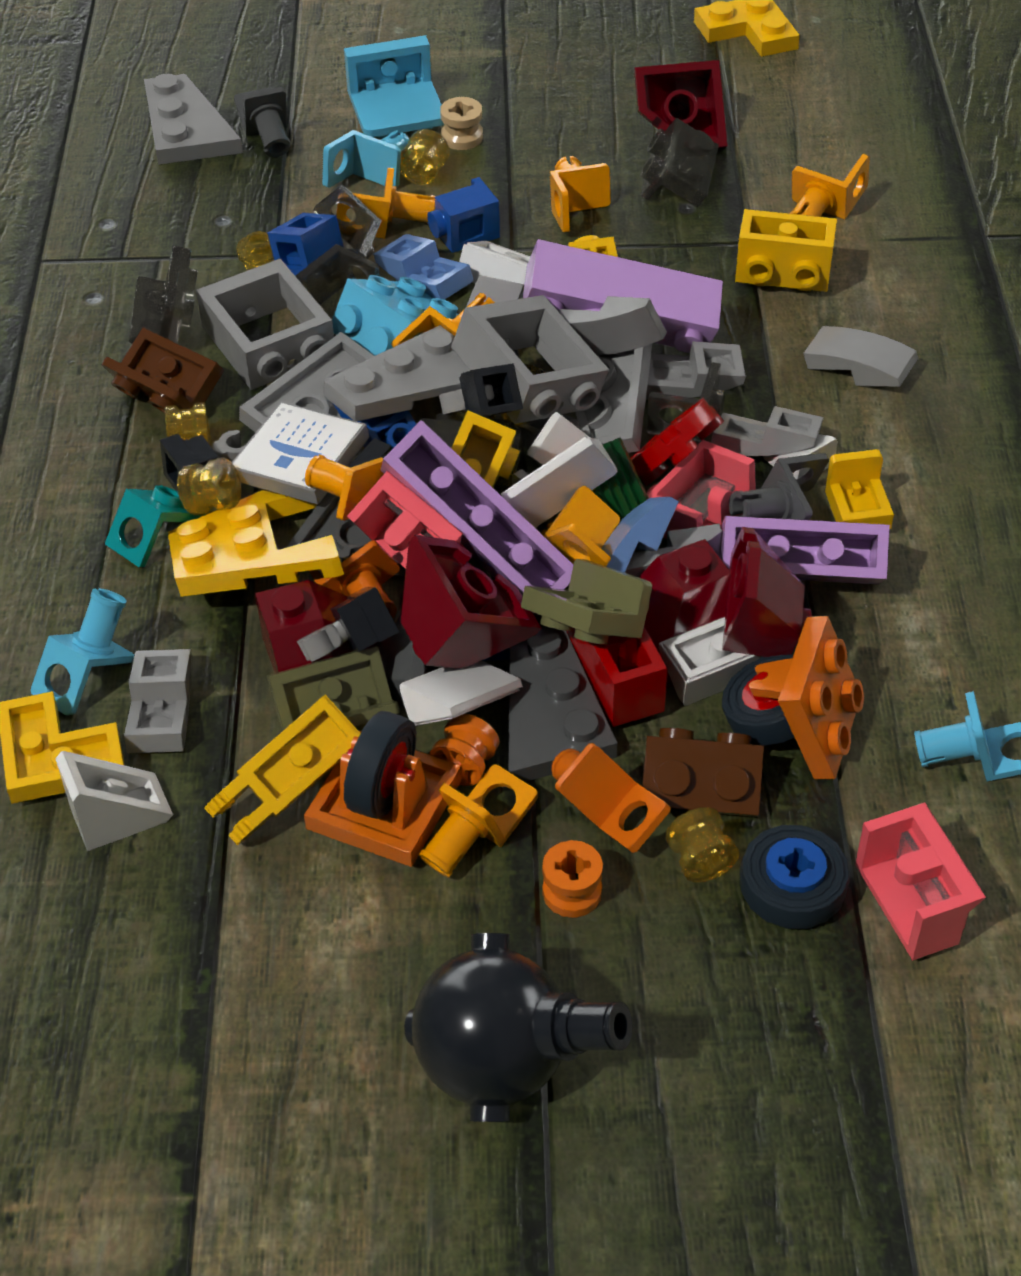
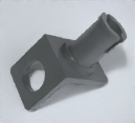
(265, 114)
(781, 493)

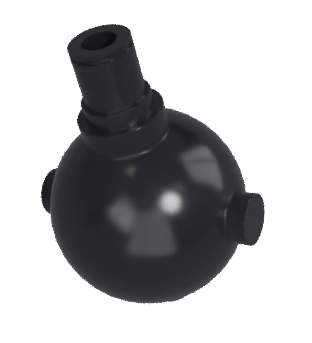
(499, 1027)

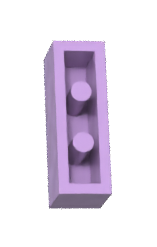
(818, 548)

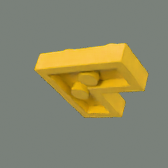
(756, 19)
(34, 739)

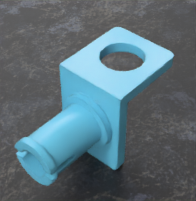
(364, 157)
(83, 650)
(968, 740)

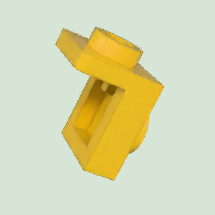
(856, 488)

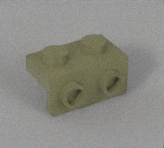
(597, 603)
(349, 680)

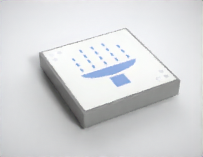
(287, 443)

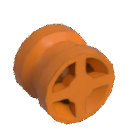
(468, 744)
(562, 889)

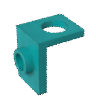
(150, 509)

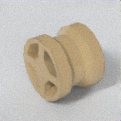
(461, 123)

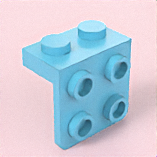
(392, 86)
(380, 309)

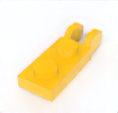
(288, 766)

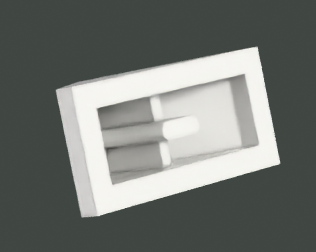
(111, 798)

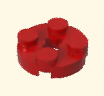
(675, 441)

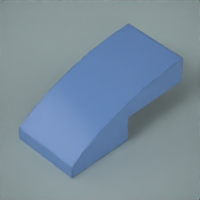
(420, 260)
(639, 530)

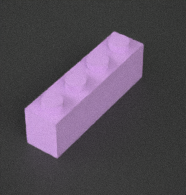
(584, 279)
(490, 526)

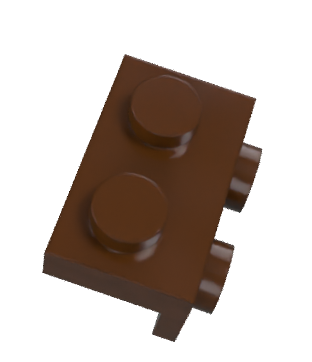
(164, 372)
(703, 772)

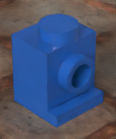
(465, 216)
(304, 239)

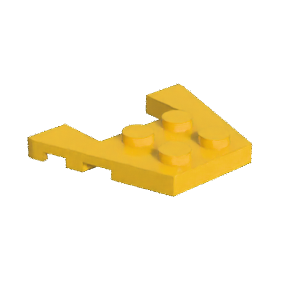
(240, 544)

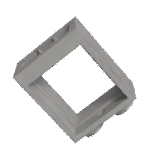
(250, 297)
(494, 330)

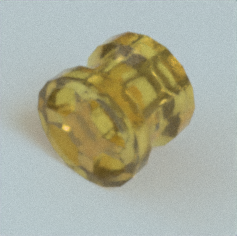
(424, 157)
(188, 422)
(209, 486)
(702, 845)

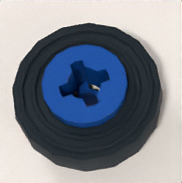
(785, 895)

